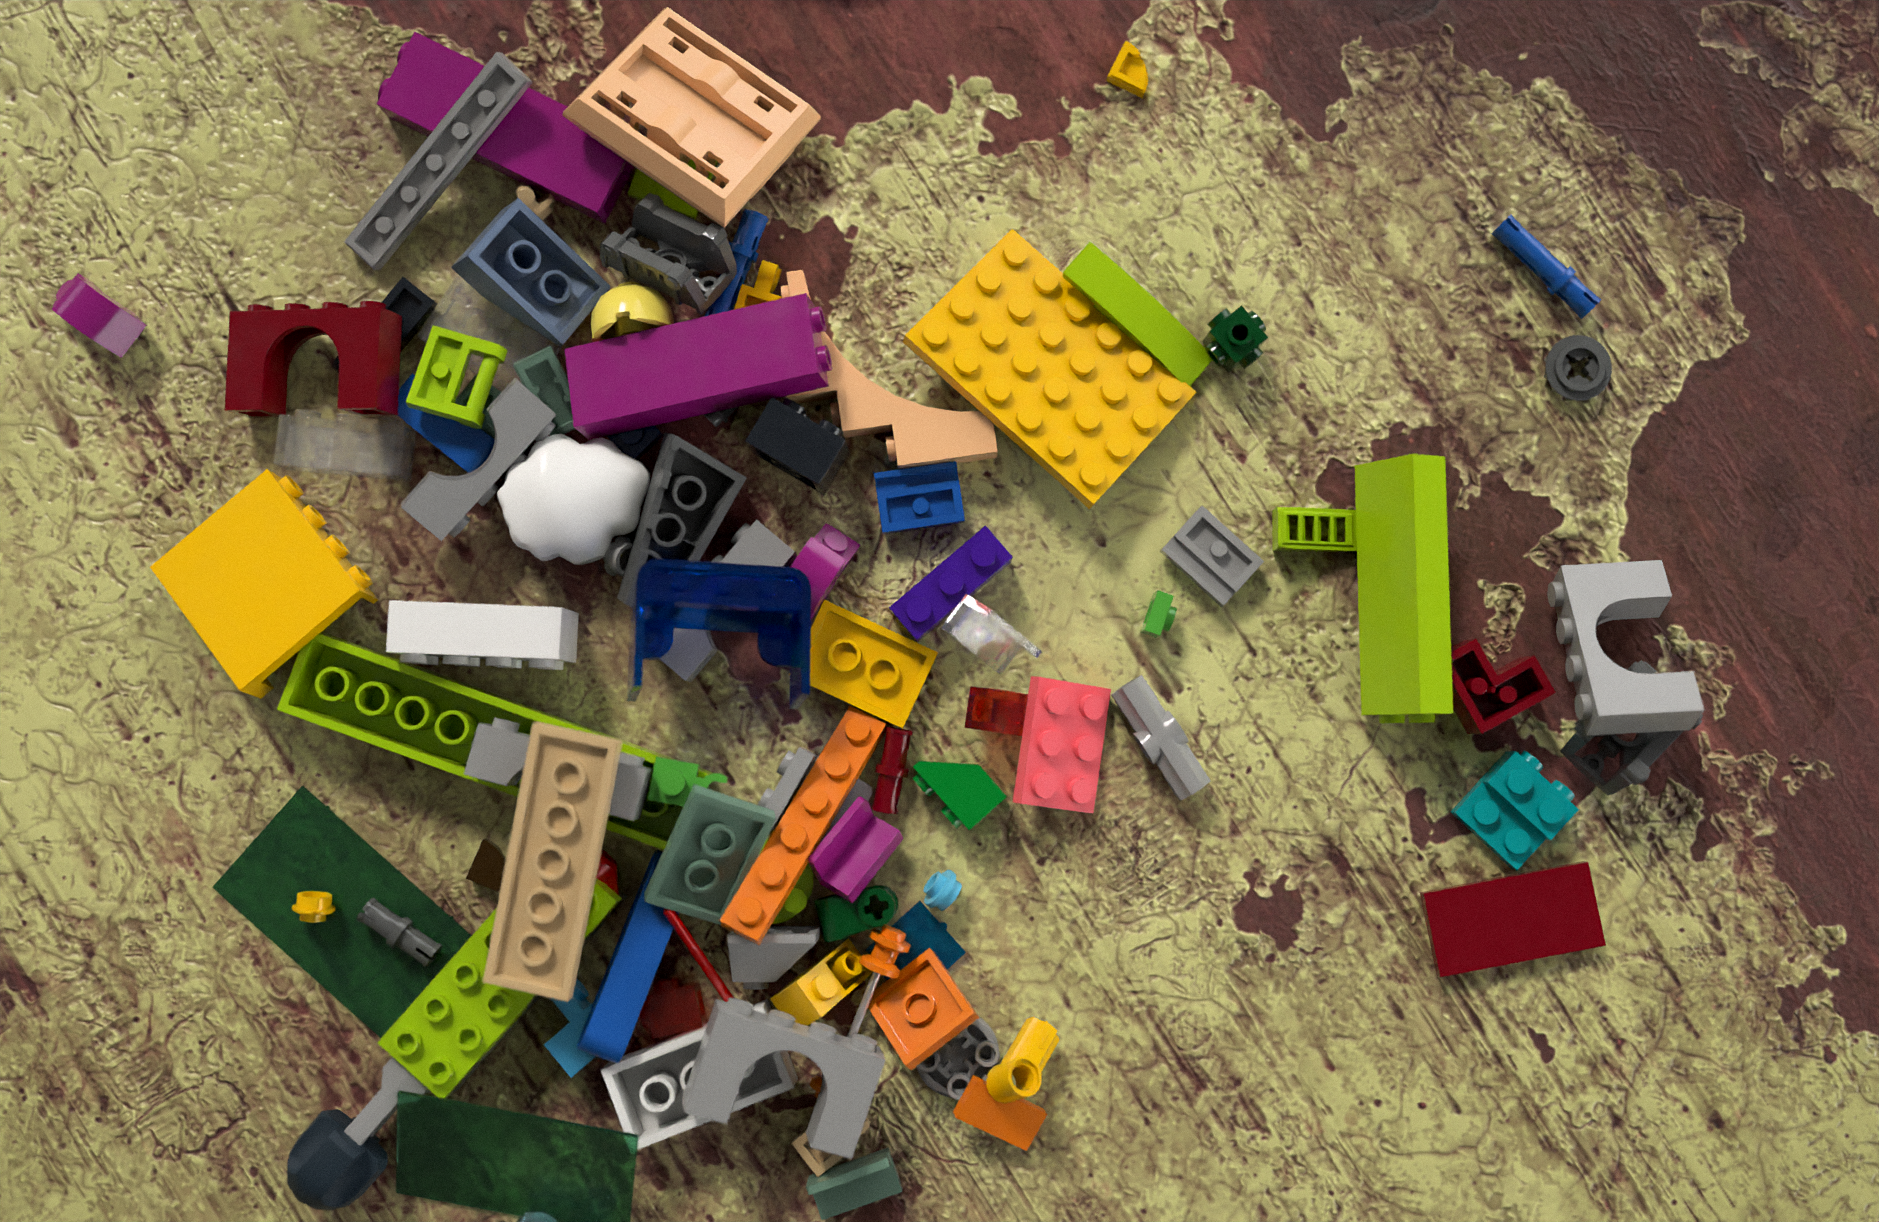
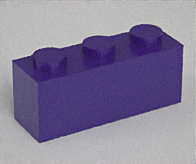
(949, 582)

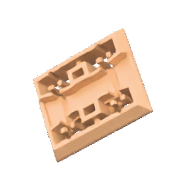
(697, 107)

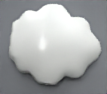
(572, 498)

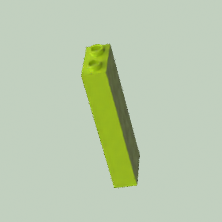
(1403, 589)

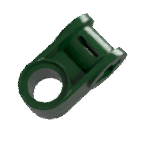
(844, 919)

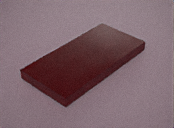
(1512, 919)

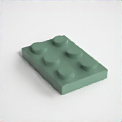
(709, 854)

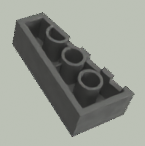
(681, 508)

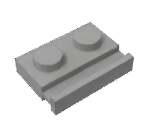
(1211, 556)

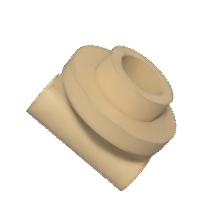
(538, 206)

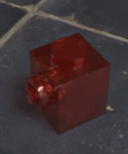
(996, 711)
(673, 1008)

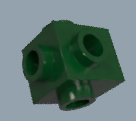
(1228, 351)

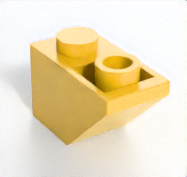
(822, 984)

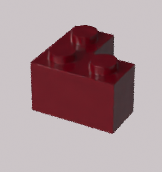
(1492, 696)

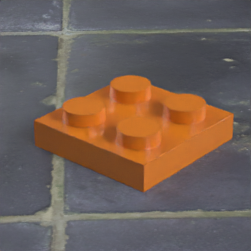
(921, 1009)

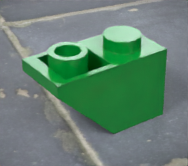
(962, 787)

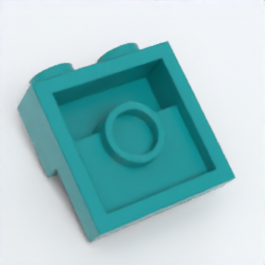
(1515, 808)

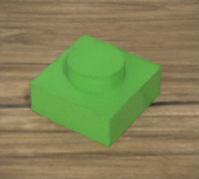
(1159, 614)

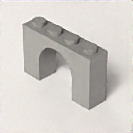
(1608, 695)
(741, 1036)

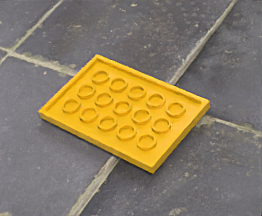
(1048, 368)

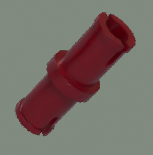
(892, 770)

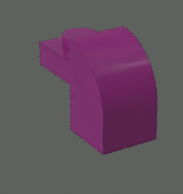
(97, 315)
(824, 561)

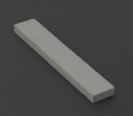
(438, 161)

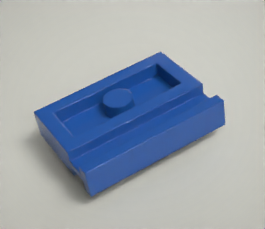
(919, 497)

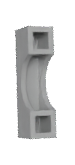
(443, 500)
(752, 546)
(501, 753)

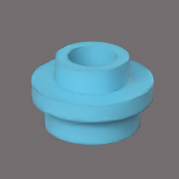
(941, 890)

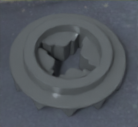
(1596, 369)

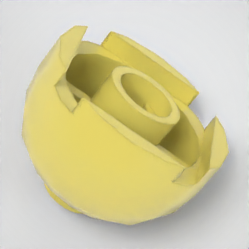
(629, 310)

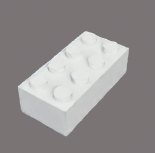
(482, 631)
(652, 1081)

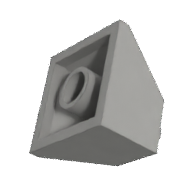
(772, 958)

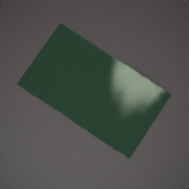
(317, 851)
(513, 1161)

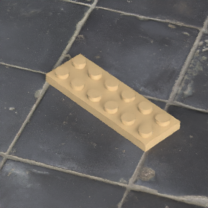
(552, 861)

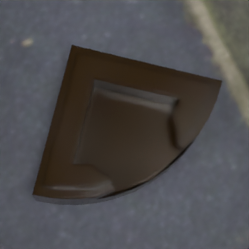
(488, 866)

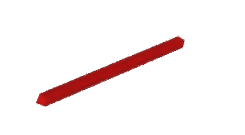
(698, 954)

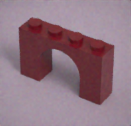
(267, 339)

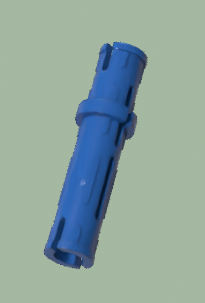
(744, 251)
(1550, 271)

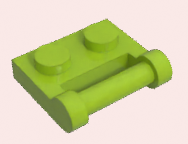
(443, 372)

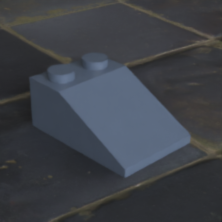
(531, 273)

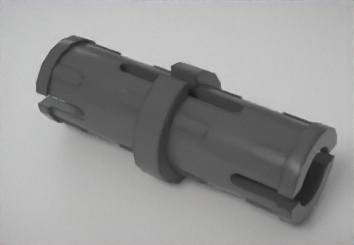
(399, 932)

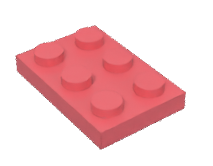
(1061, 745)

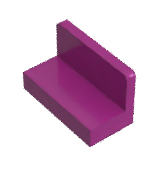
(854, 851)

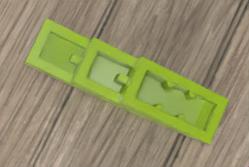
(1137, 314)

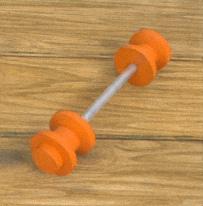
(881, 961)

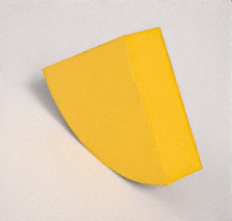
(1129, 71)

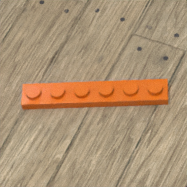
(803, 825)

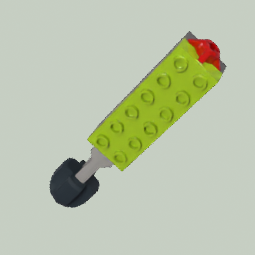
(431, 1050)

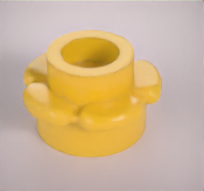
(313, 906)

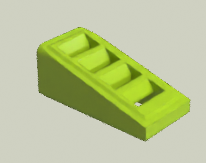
(1281, 530)

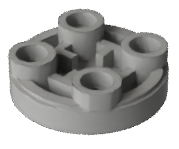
(965, 1055)

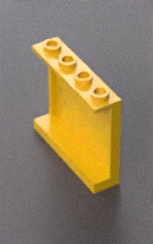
(261, 579)

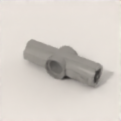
(1160, 738)

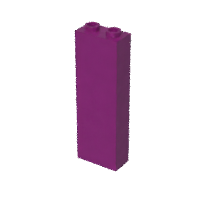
(528, 145)
(697, 366)

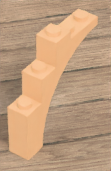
(920, 432)

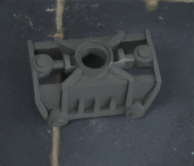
(683, 252)
(1634, 756)

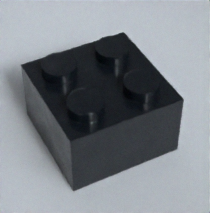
(798, 445)

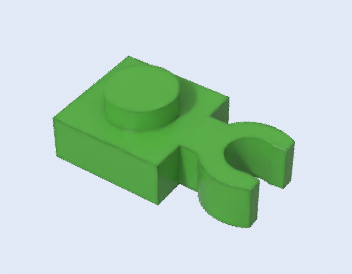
(675, 778)

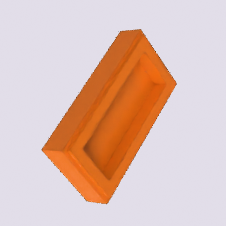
(1012, 1121)

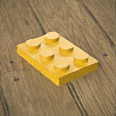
(867, 664)

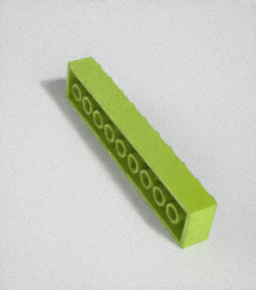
(430, 717)

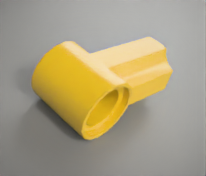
(1024, 1061)

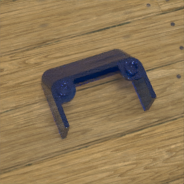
(723, 598)

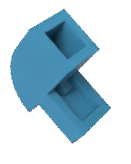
(564, 1043)

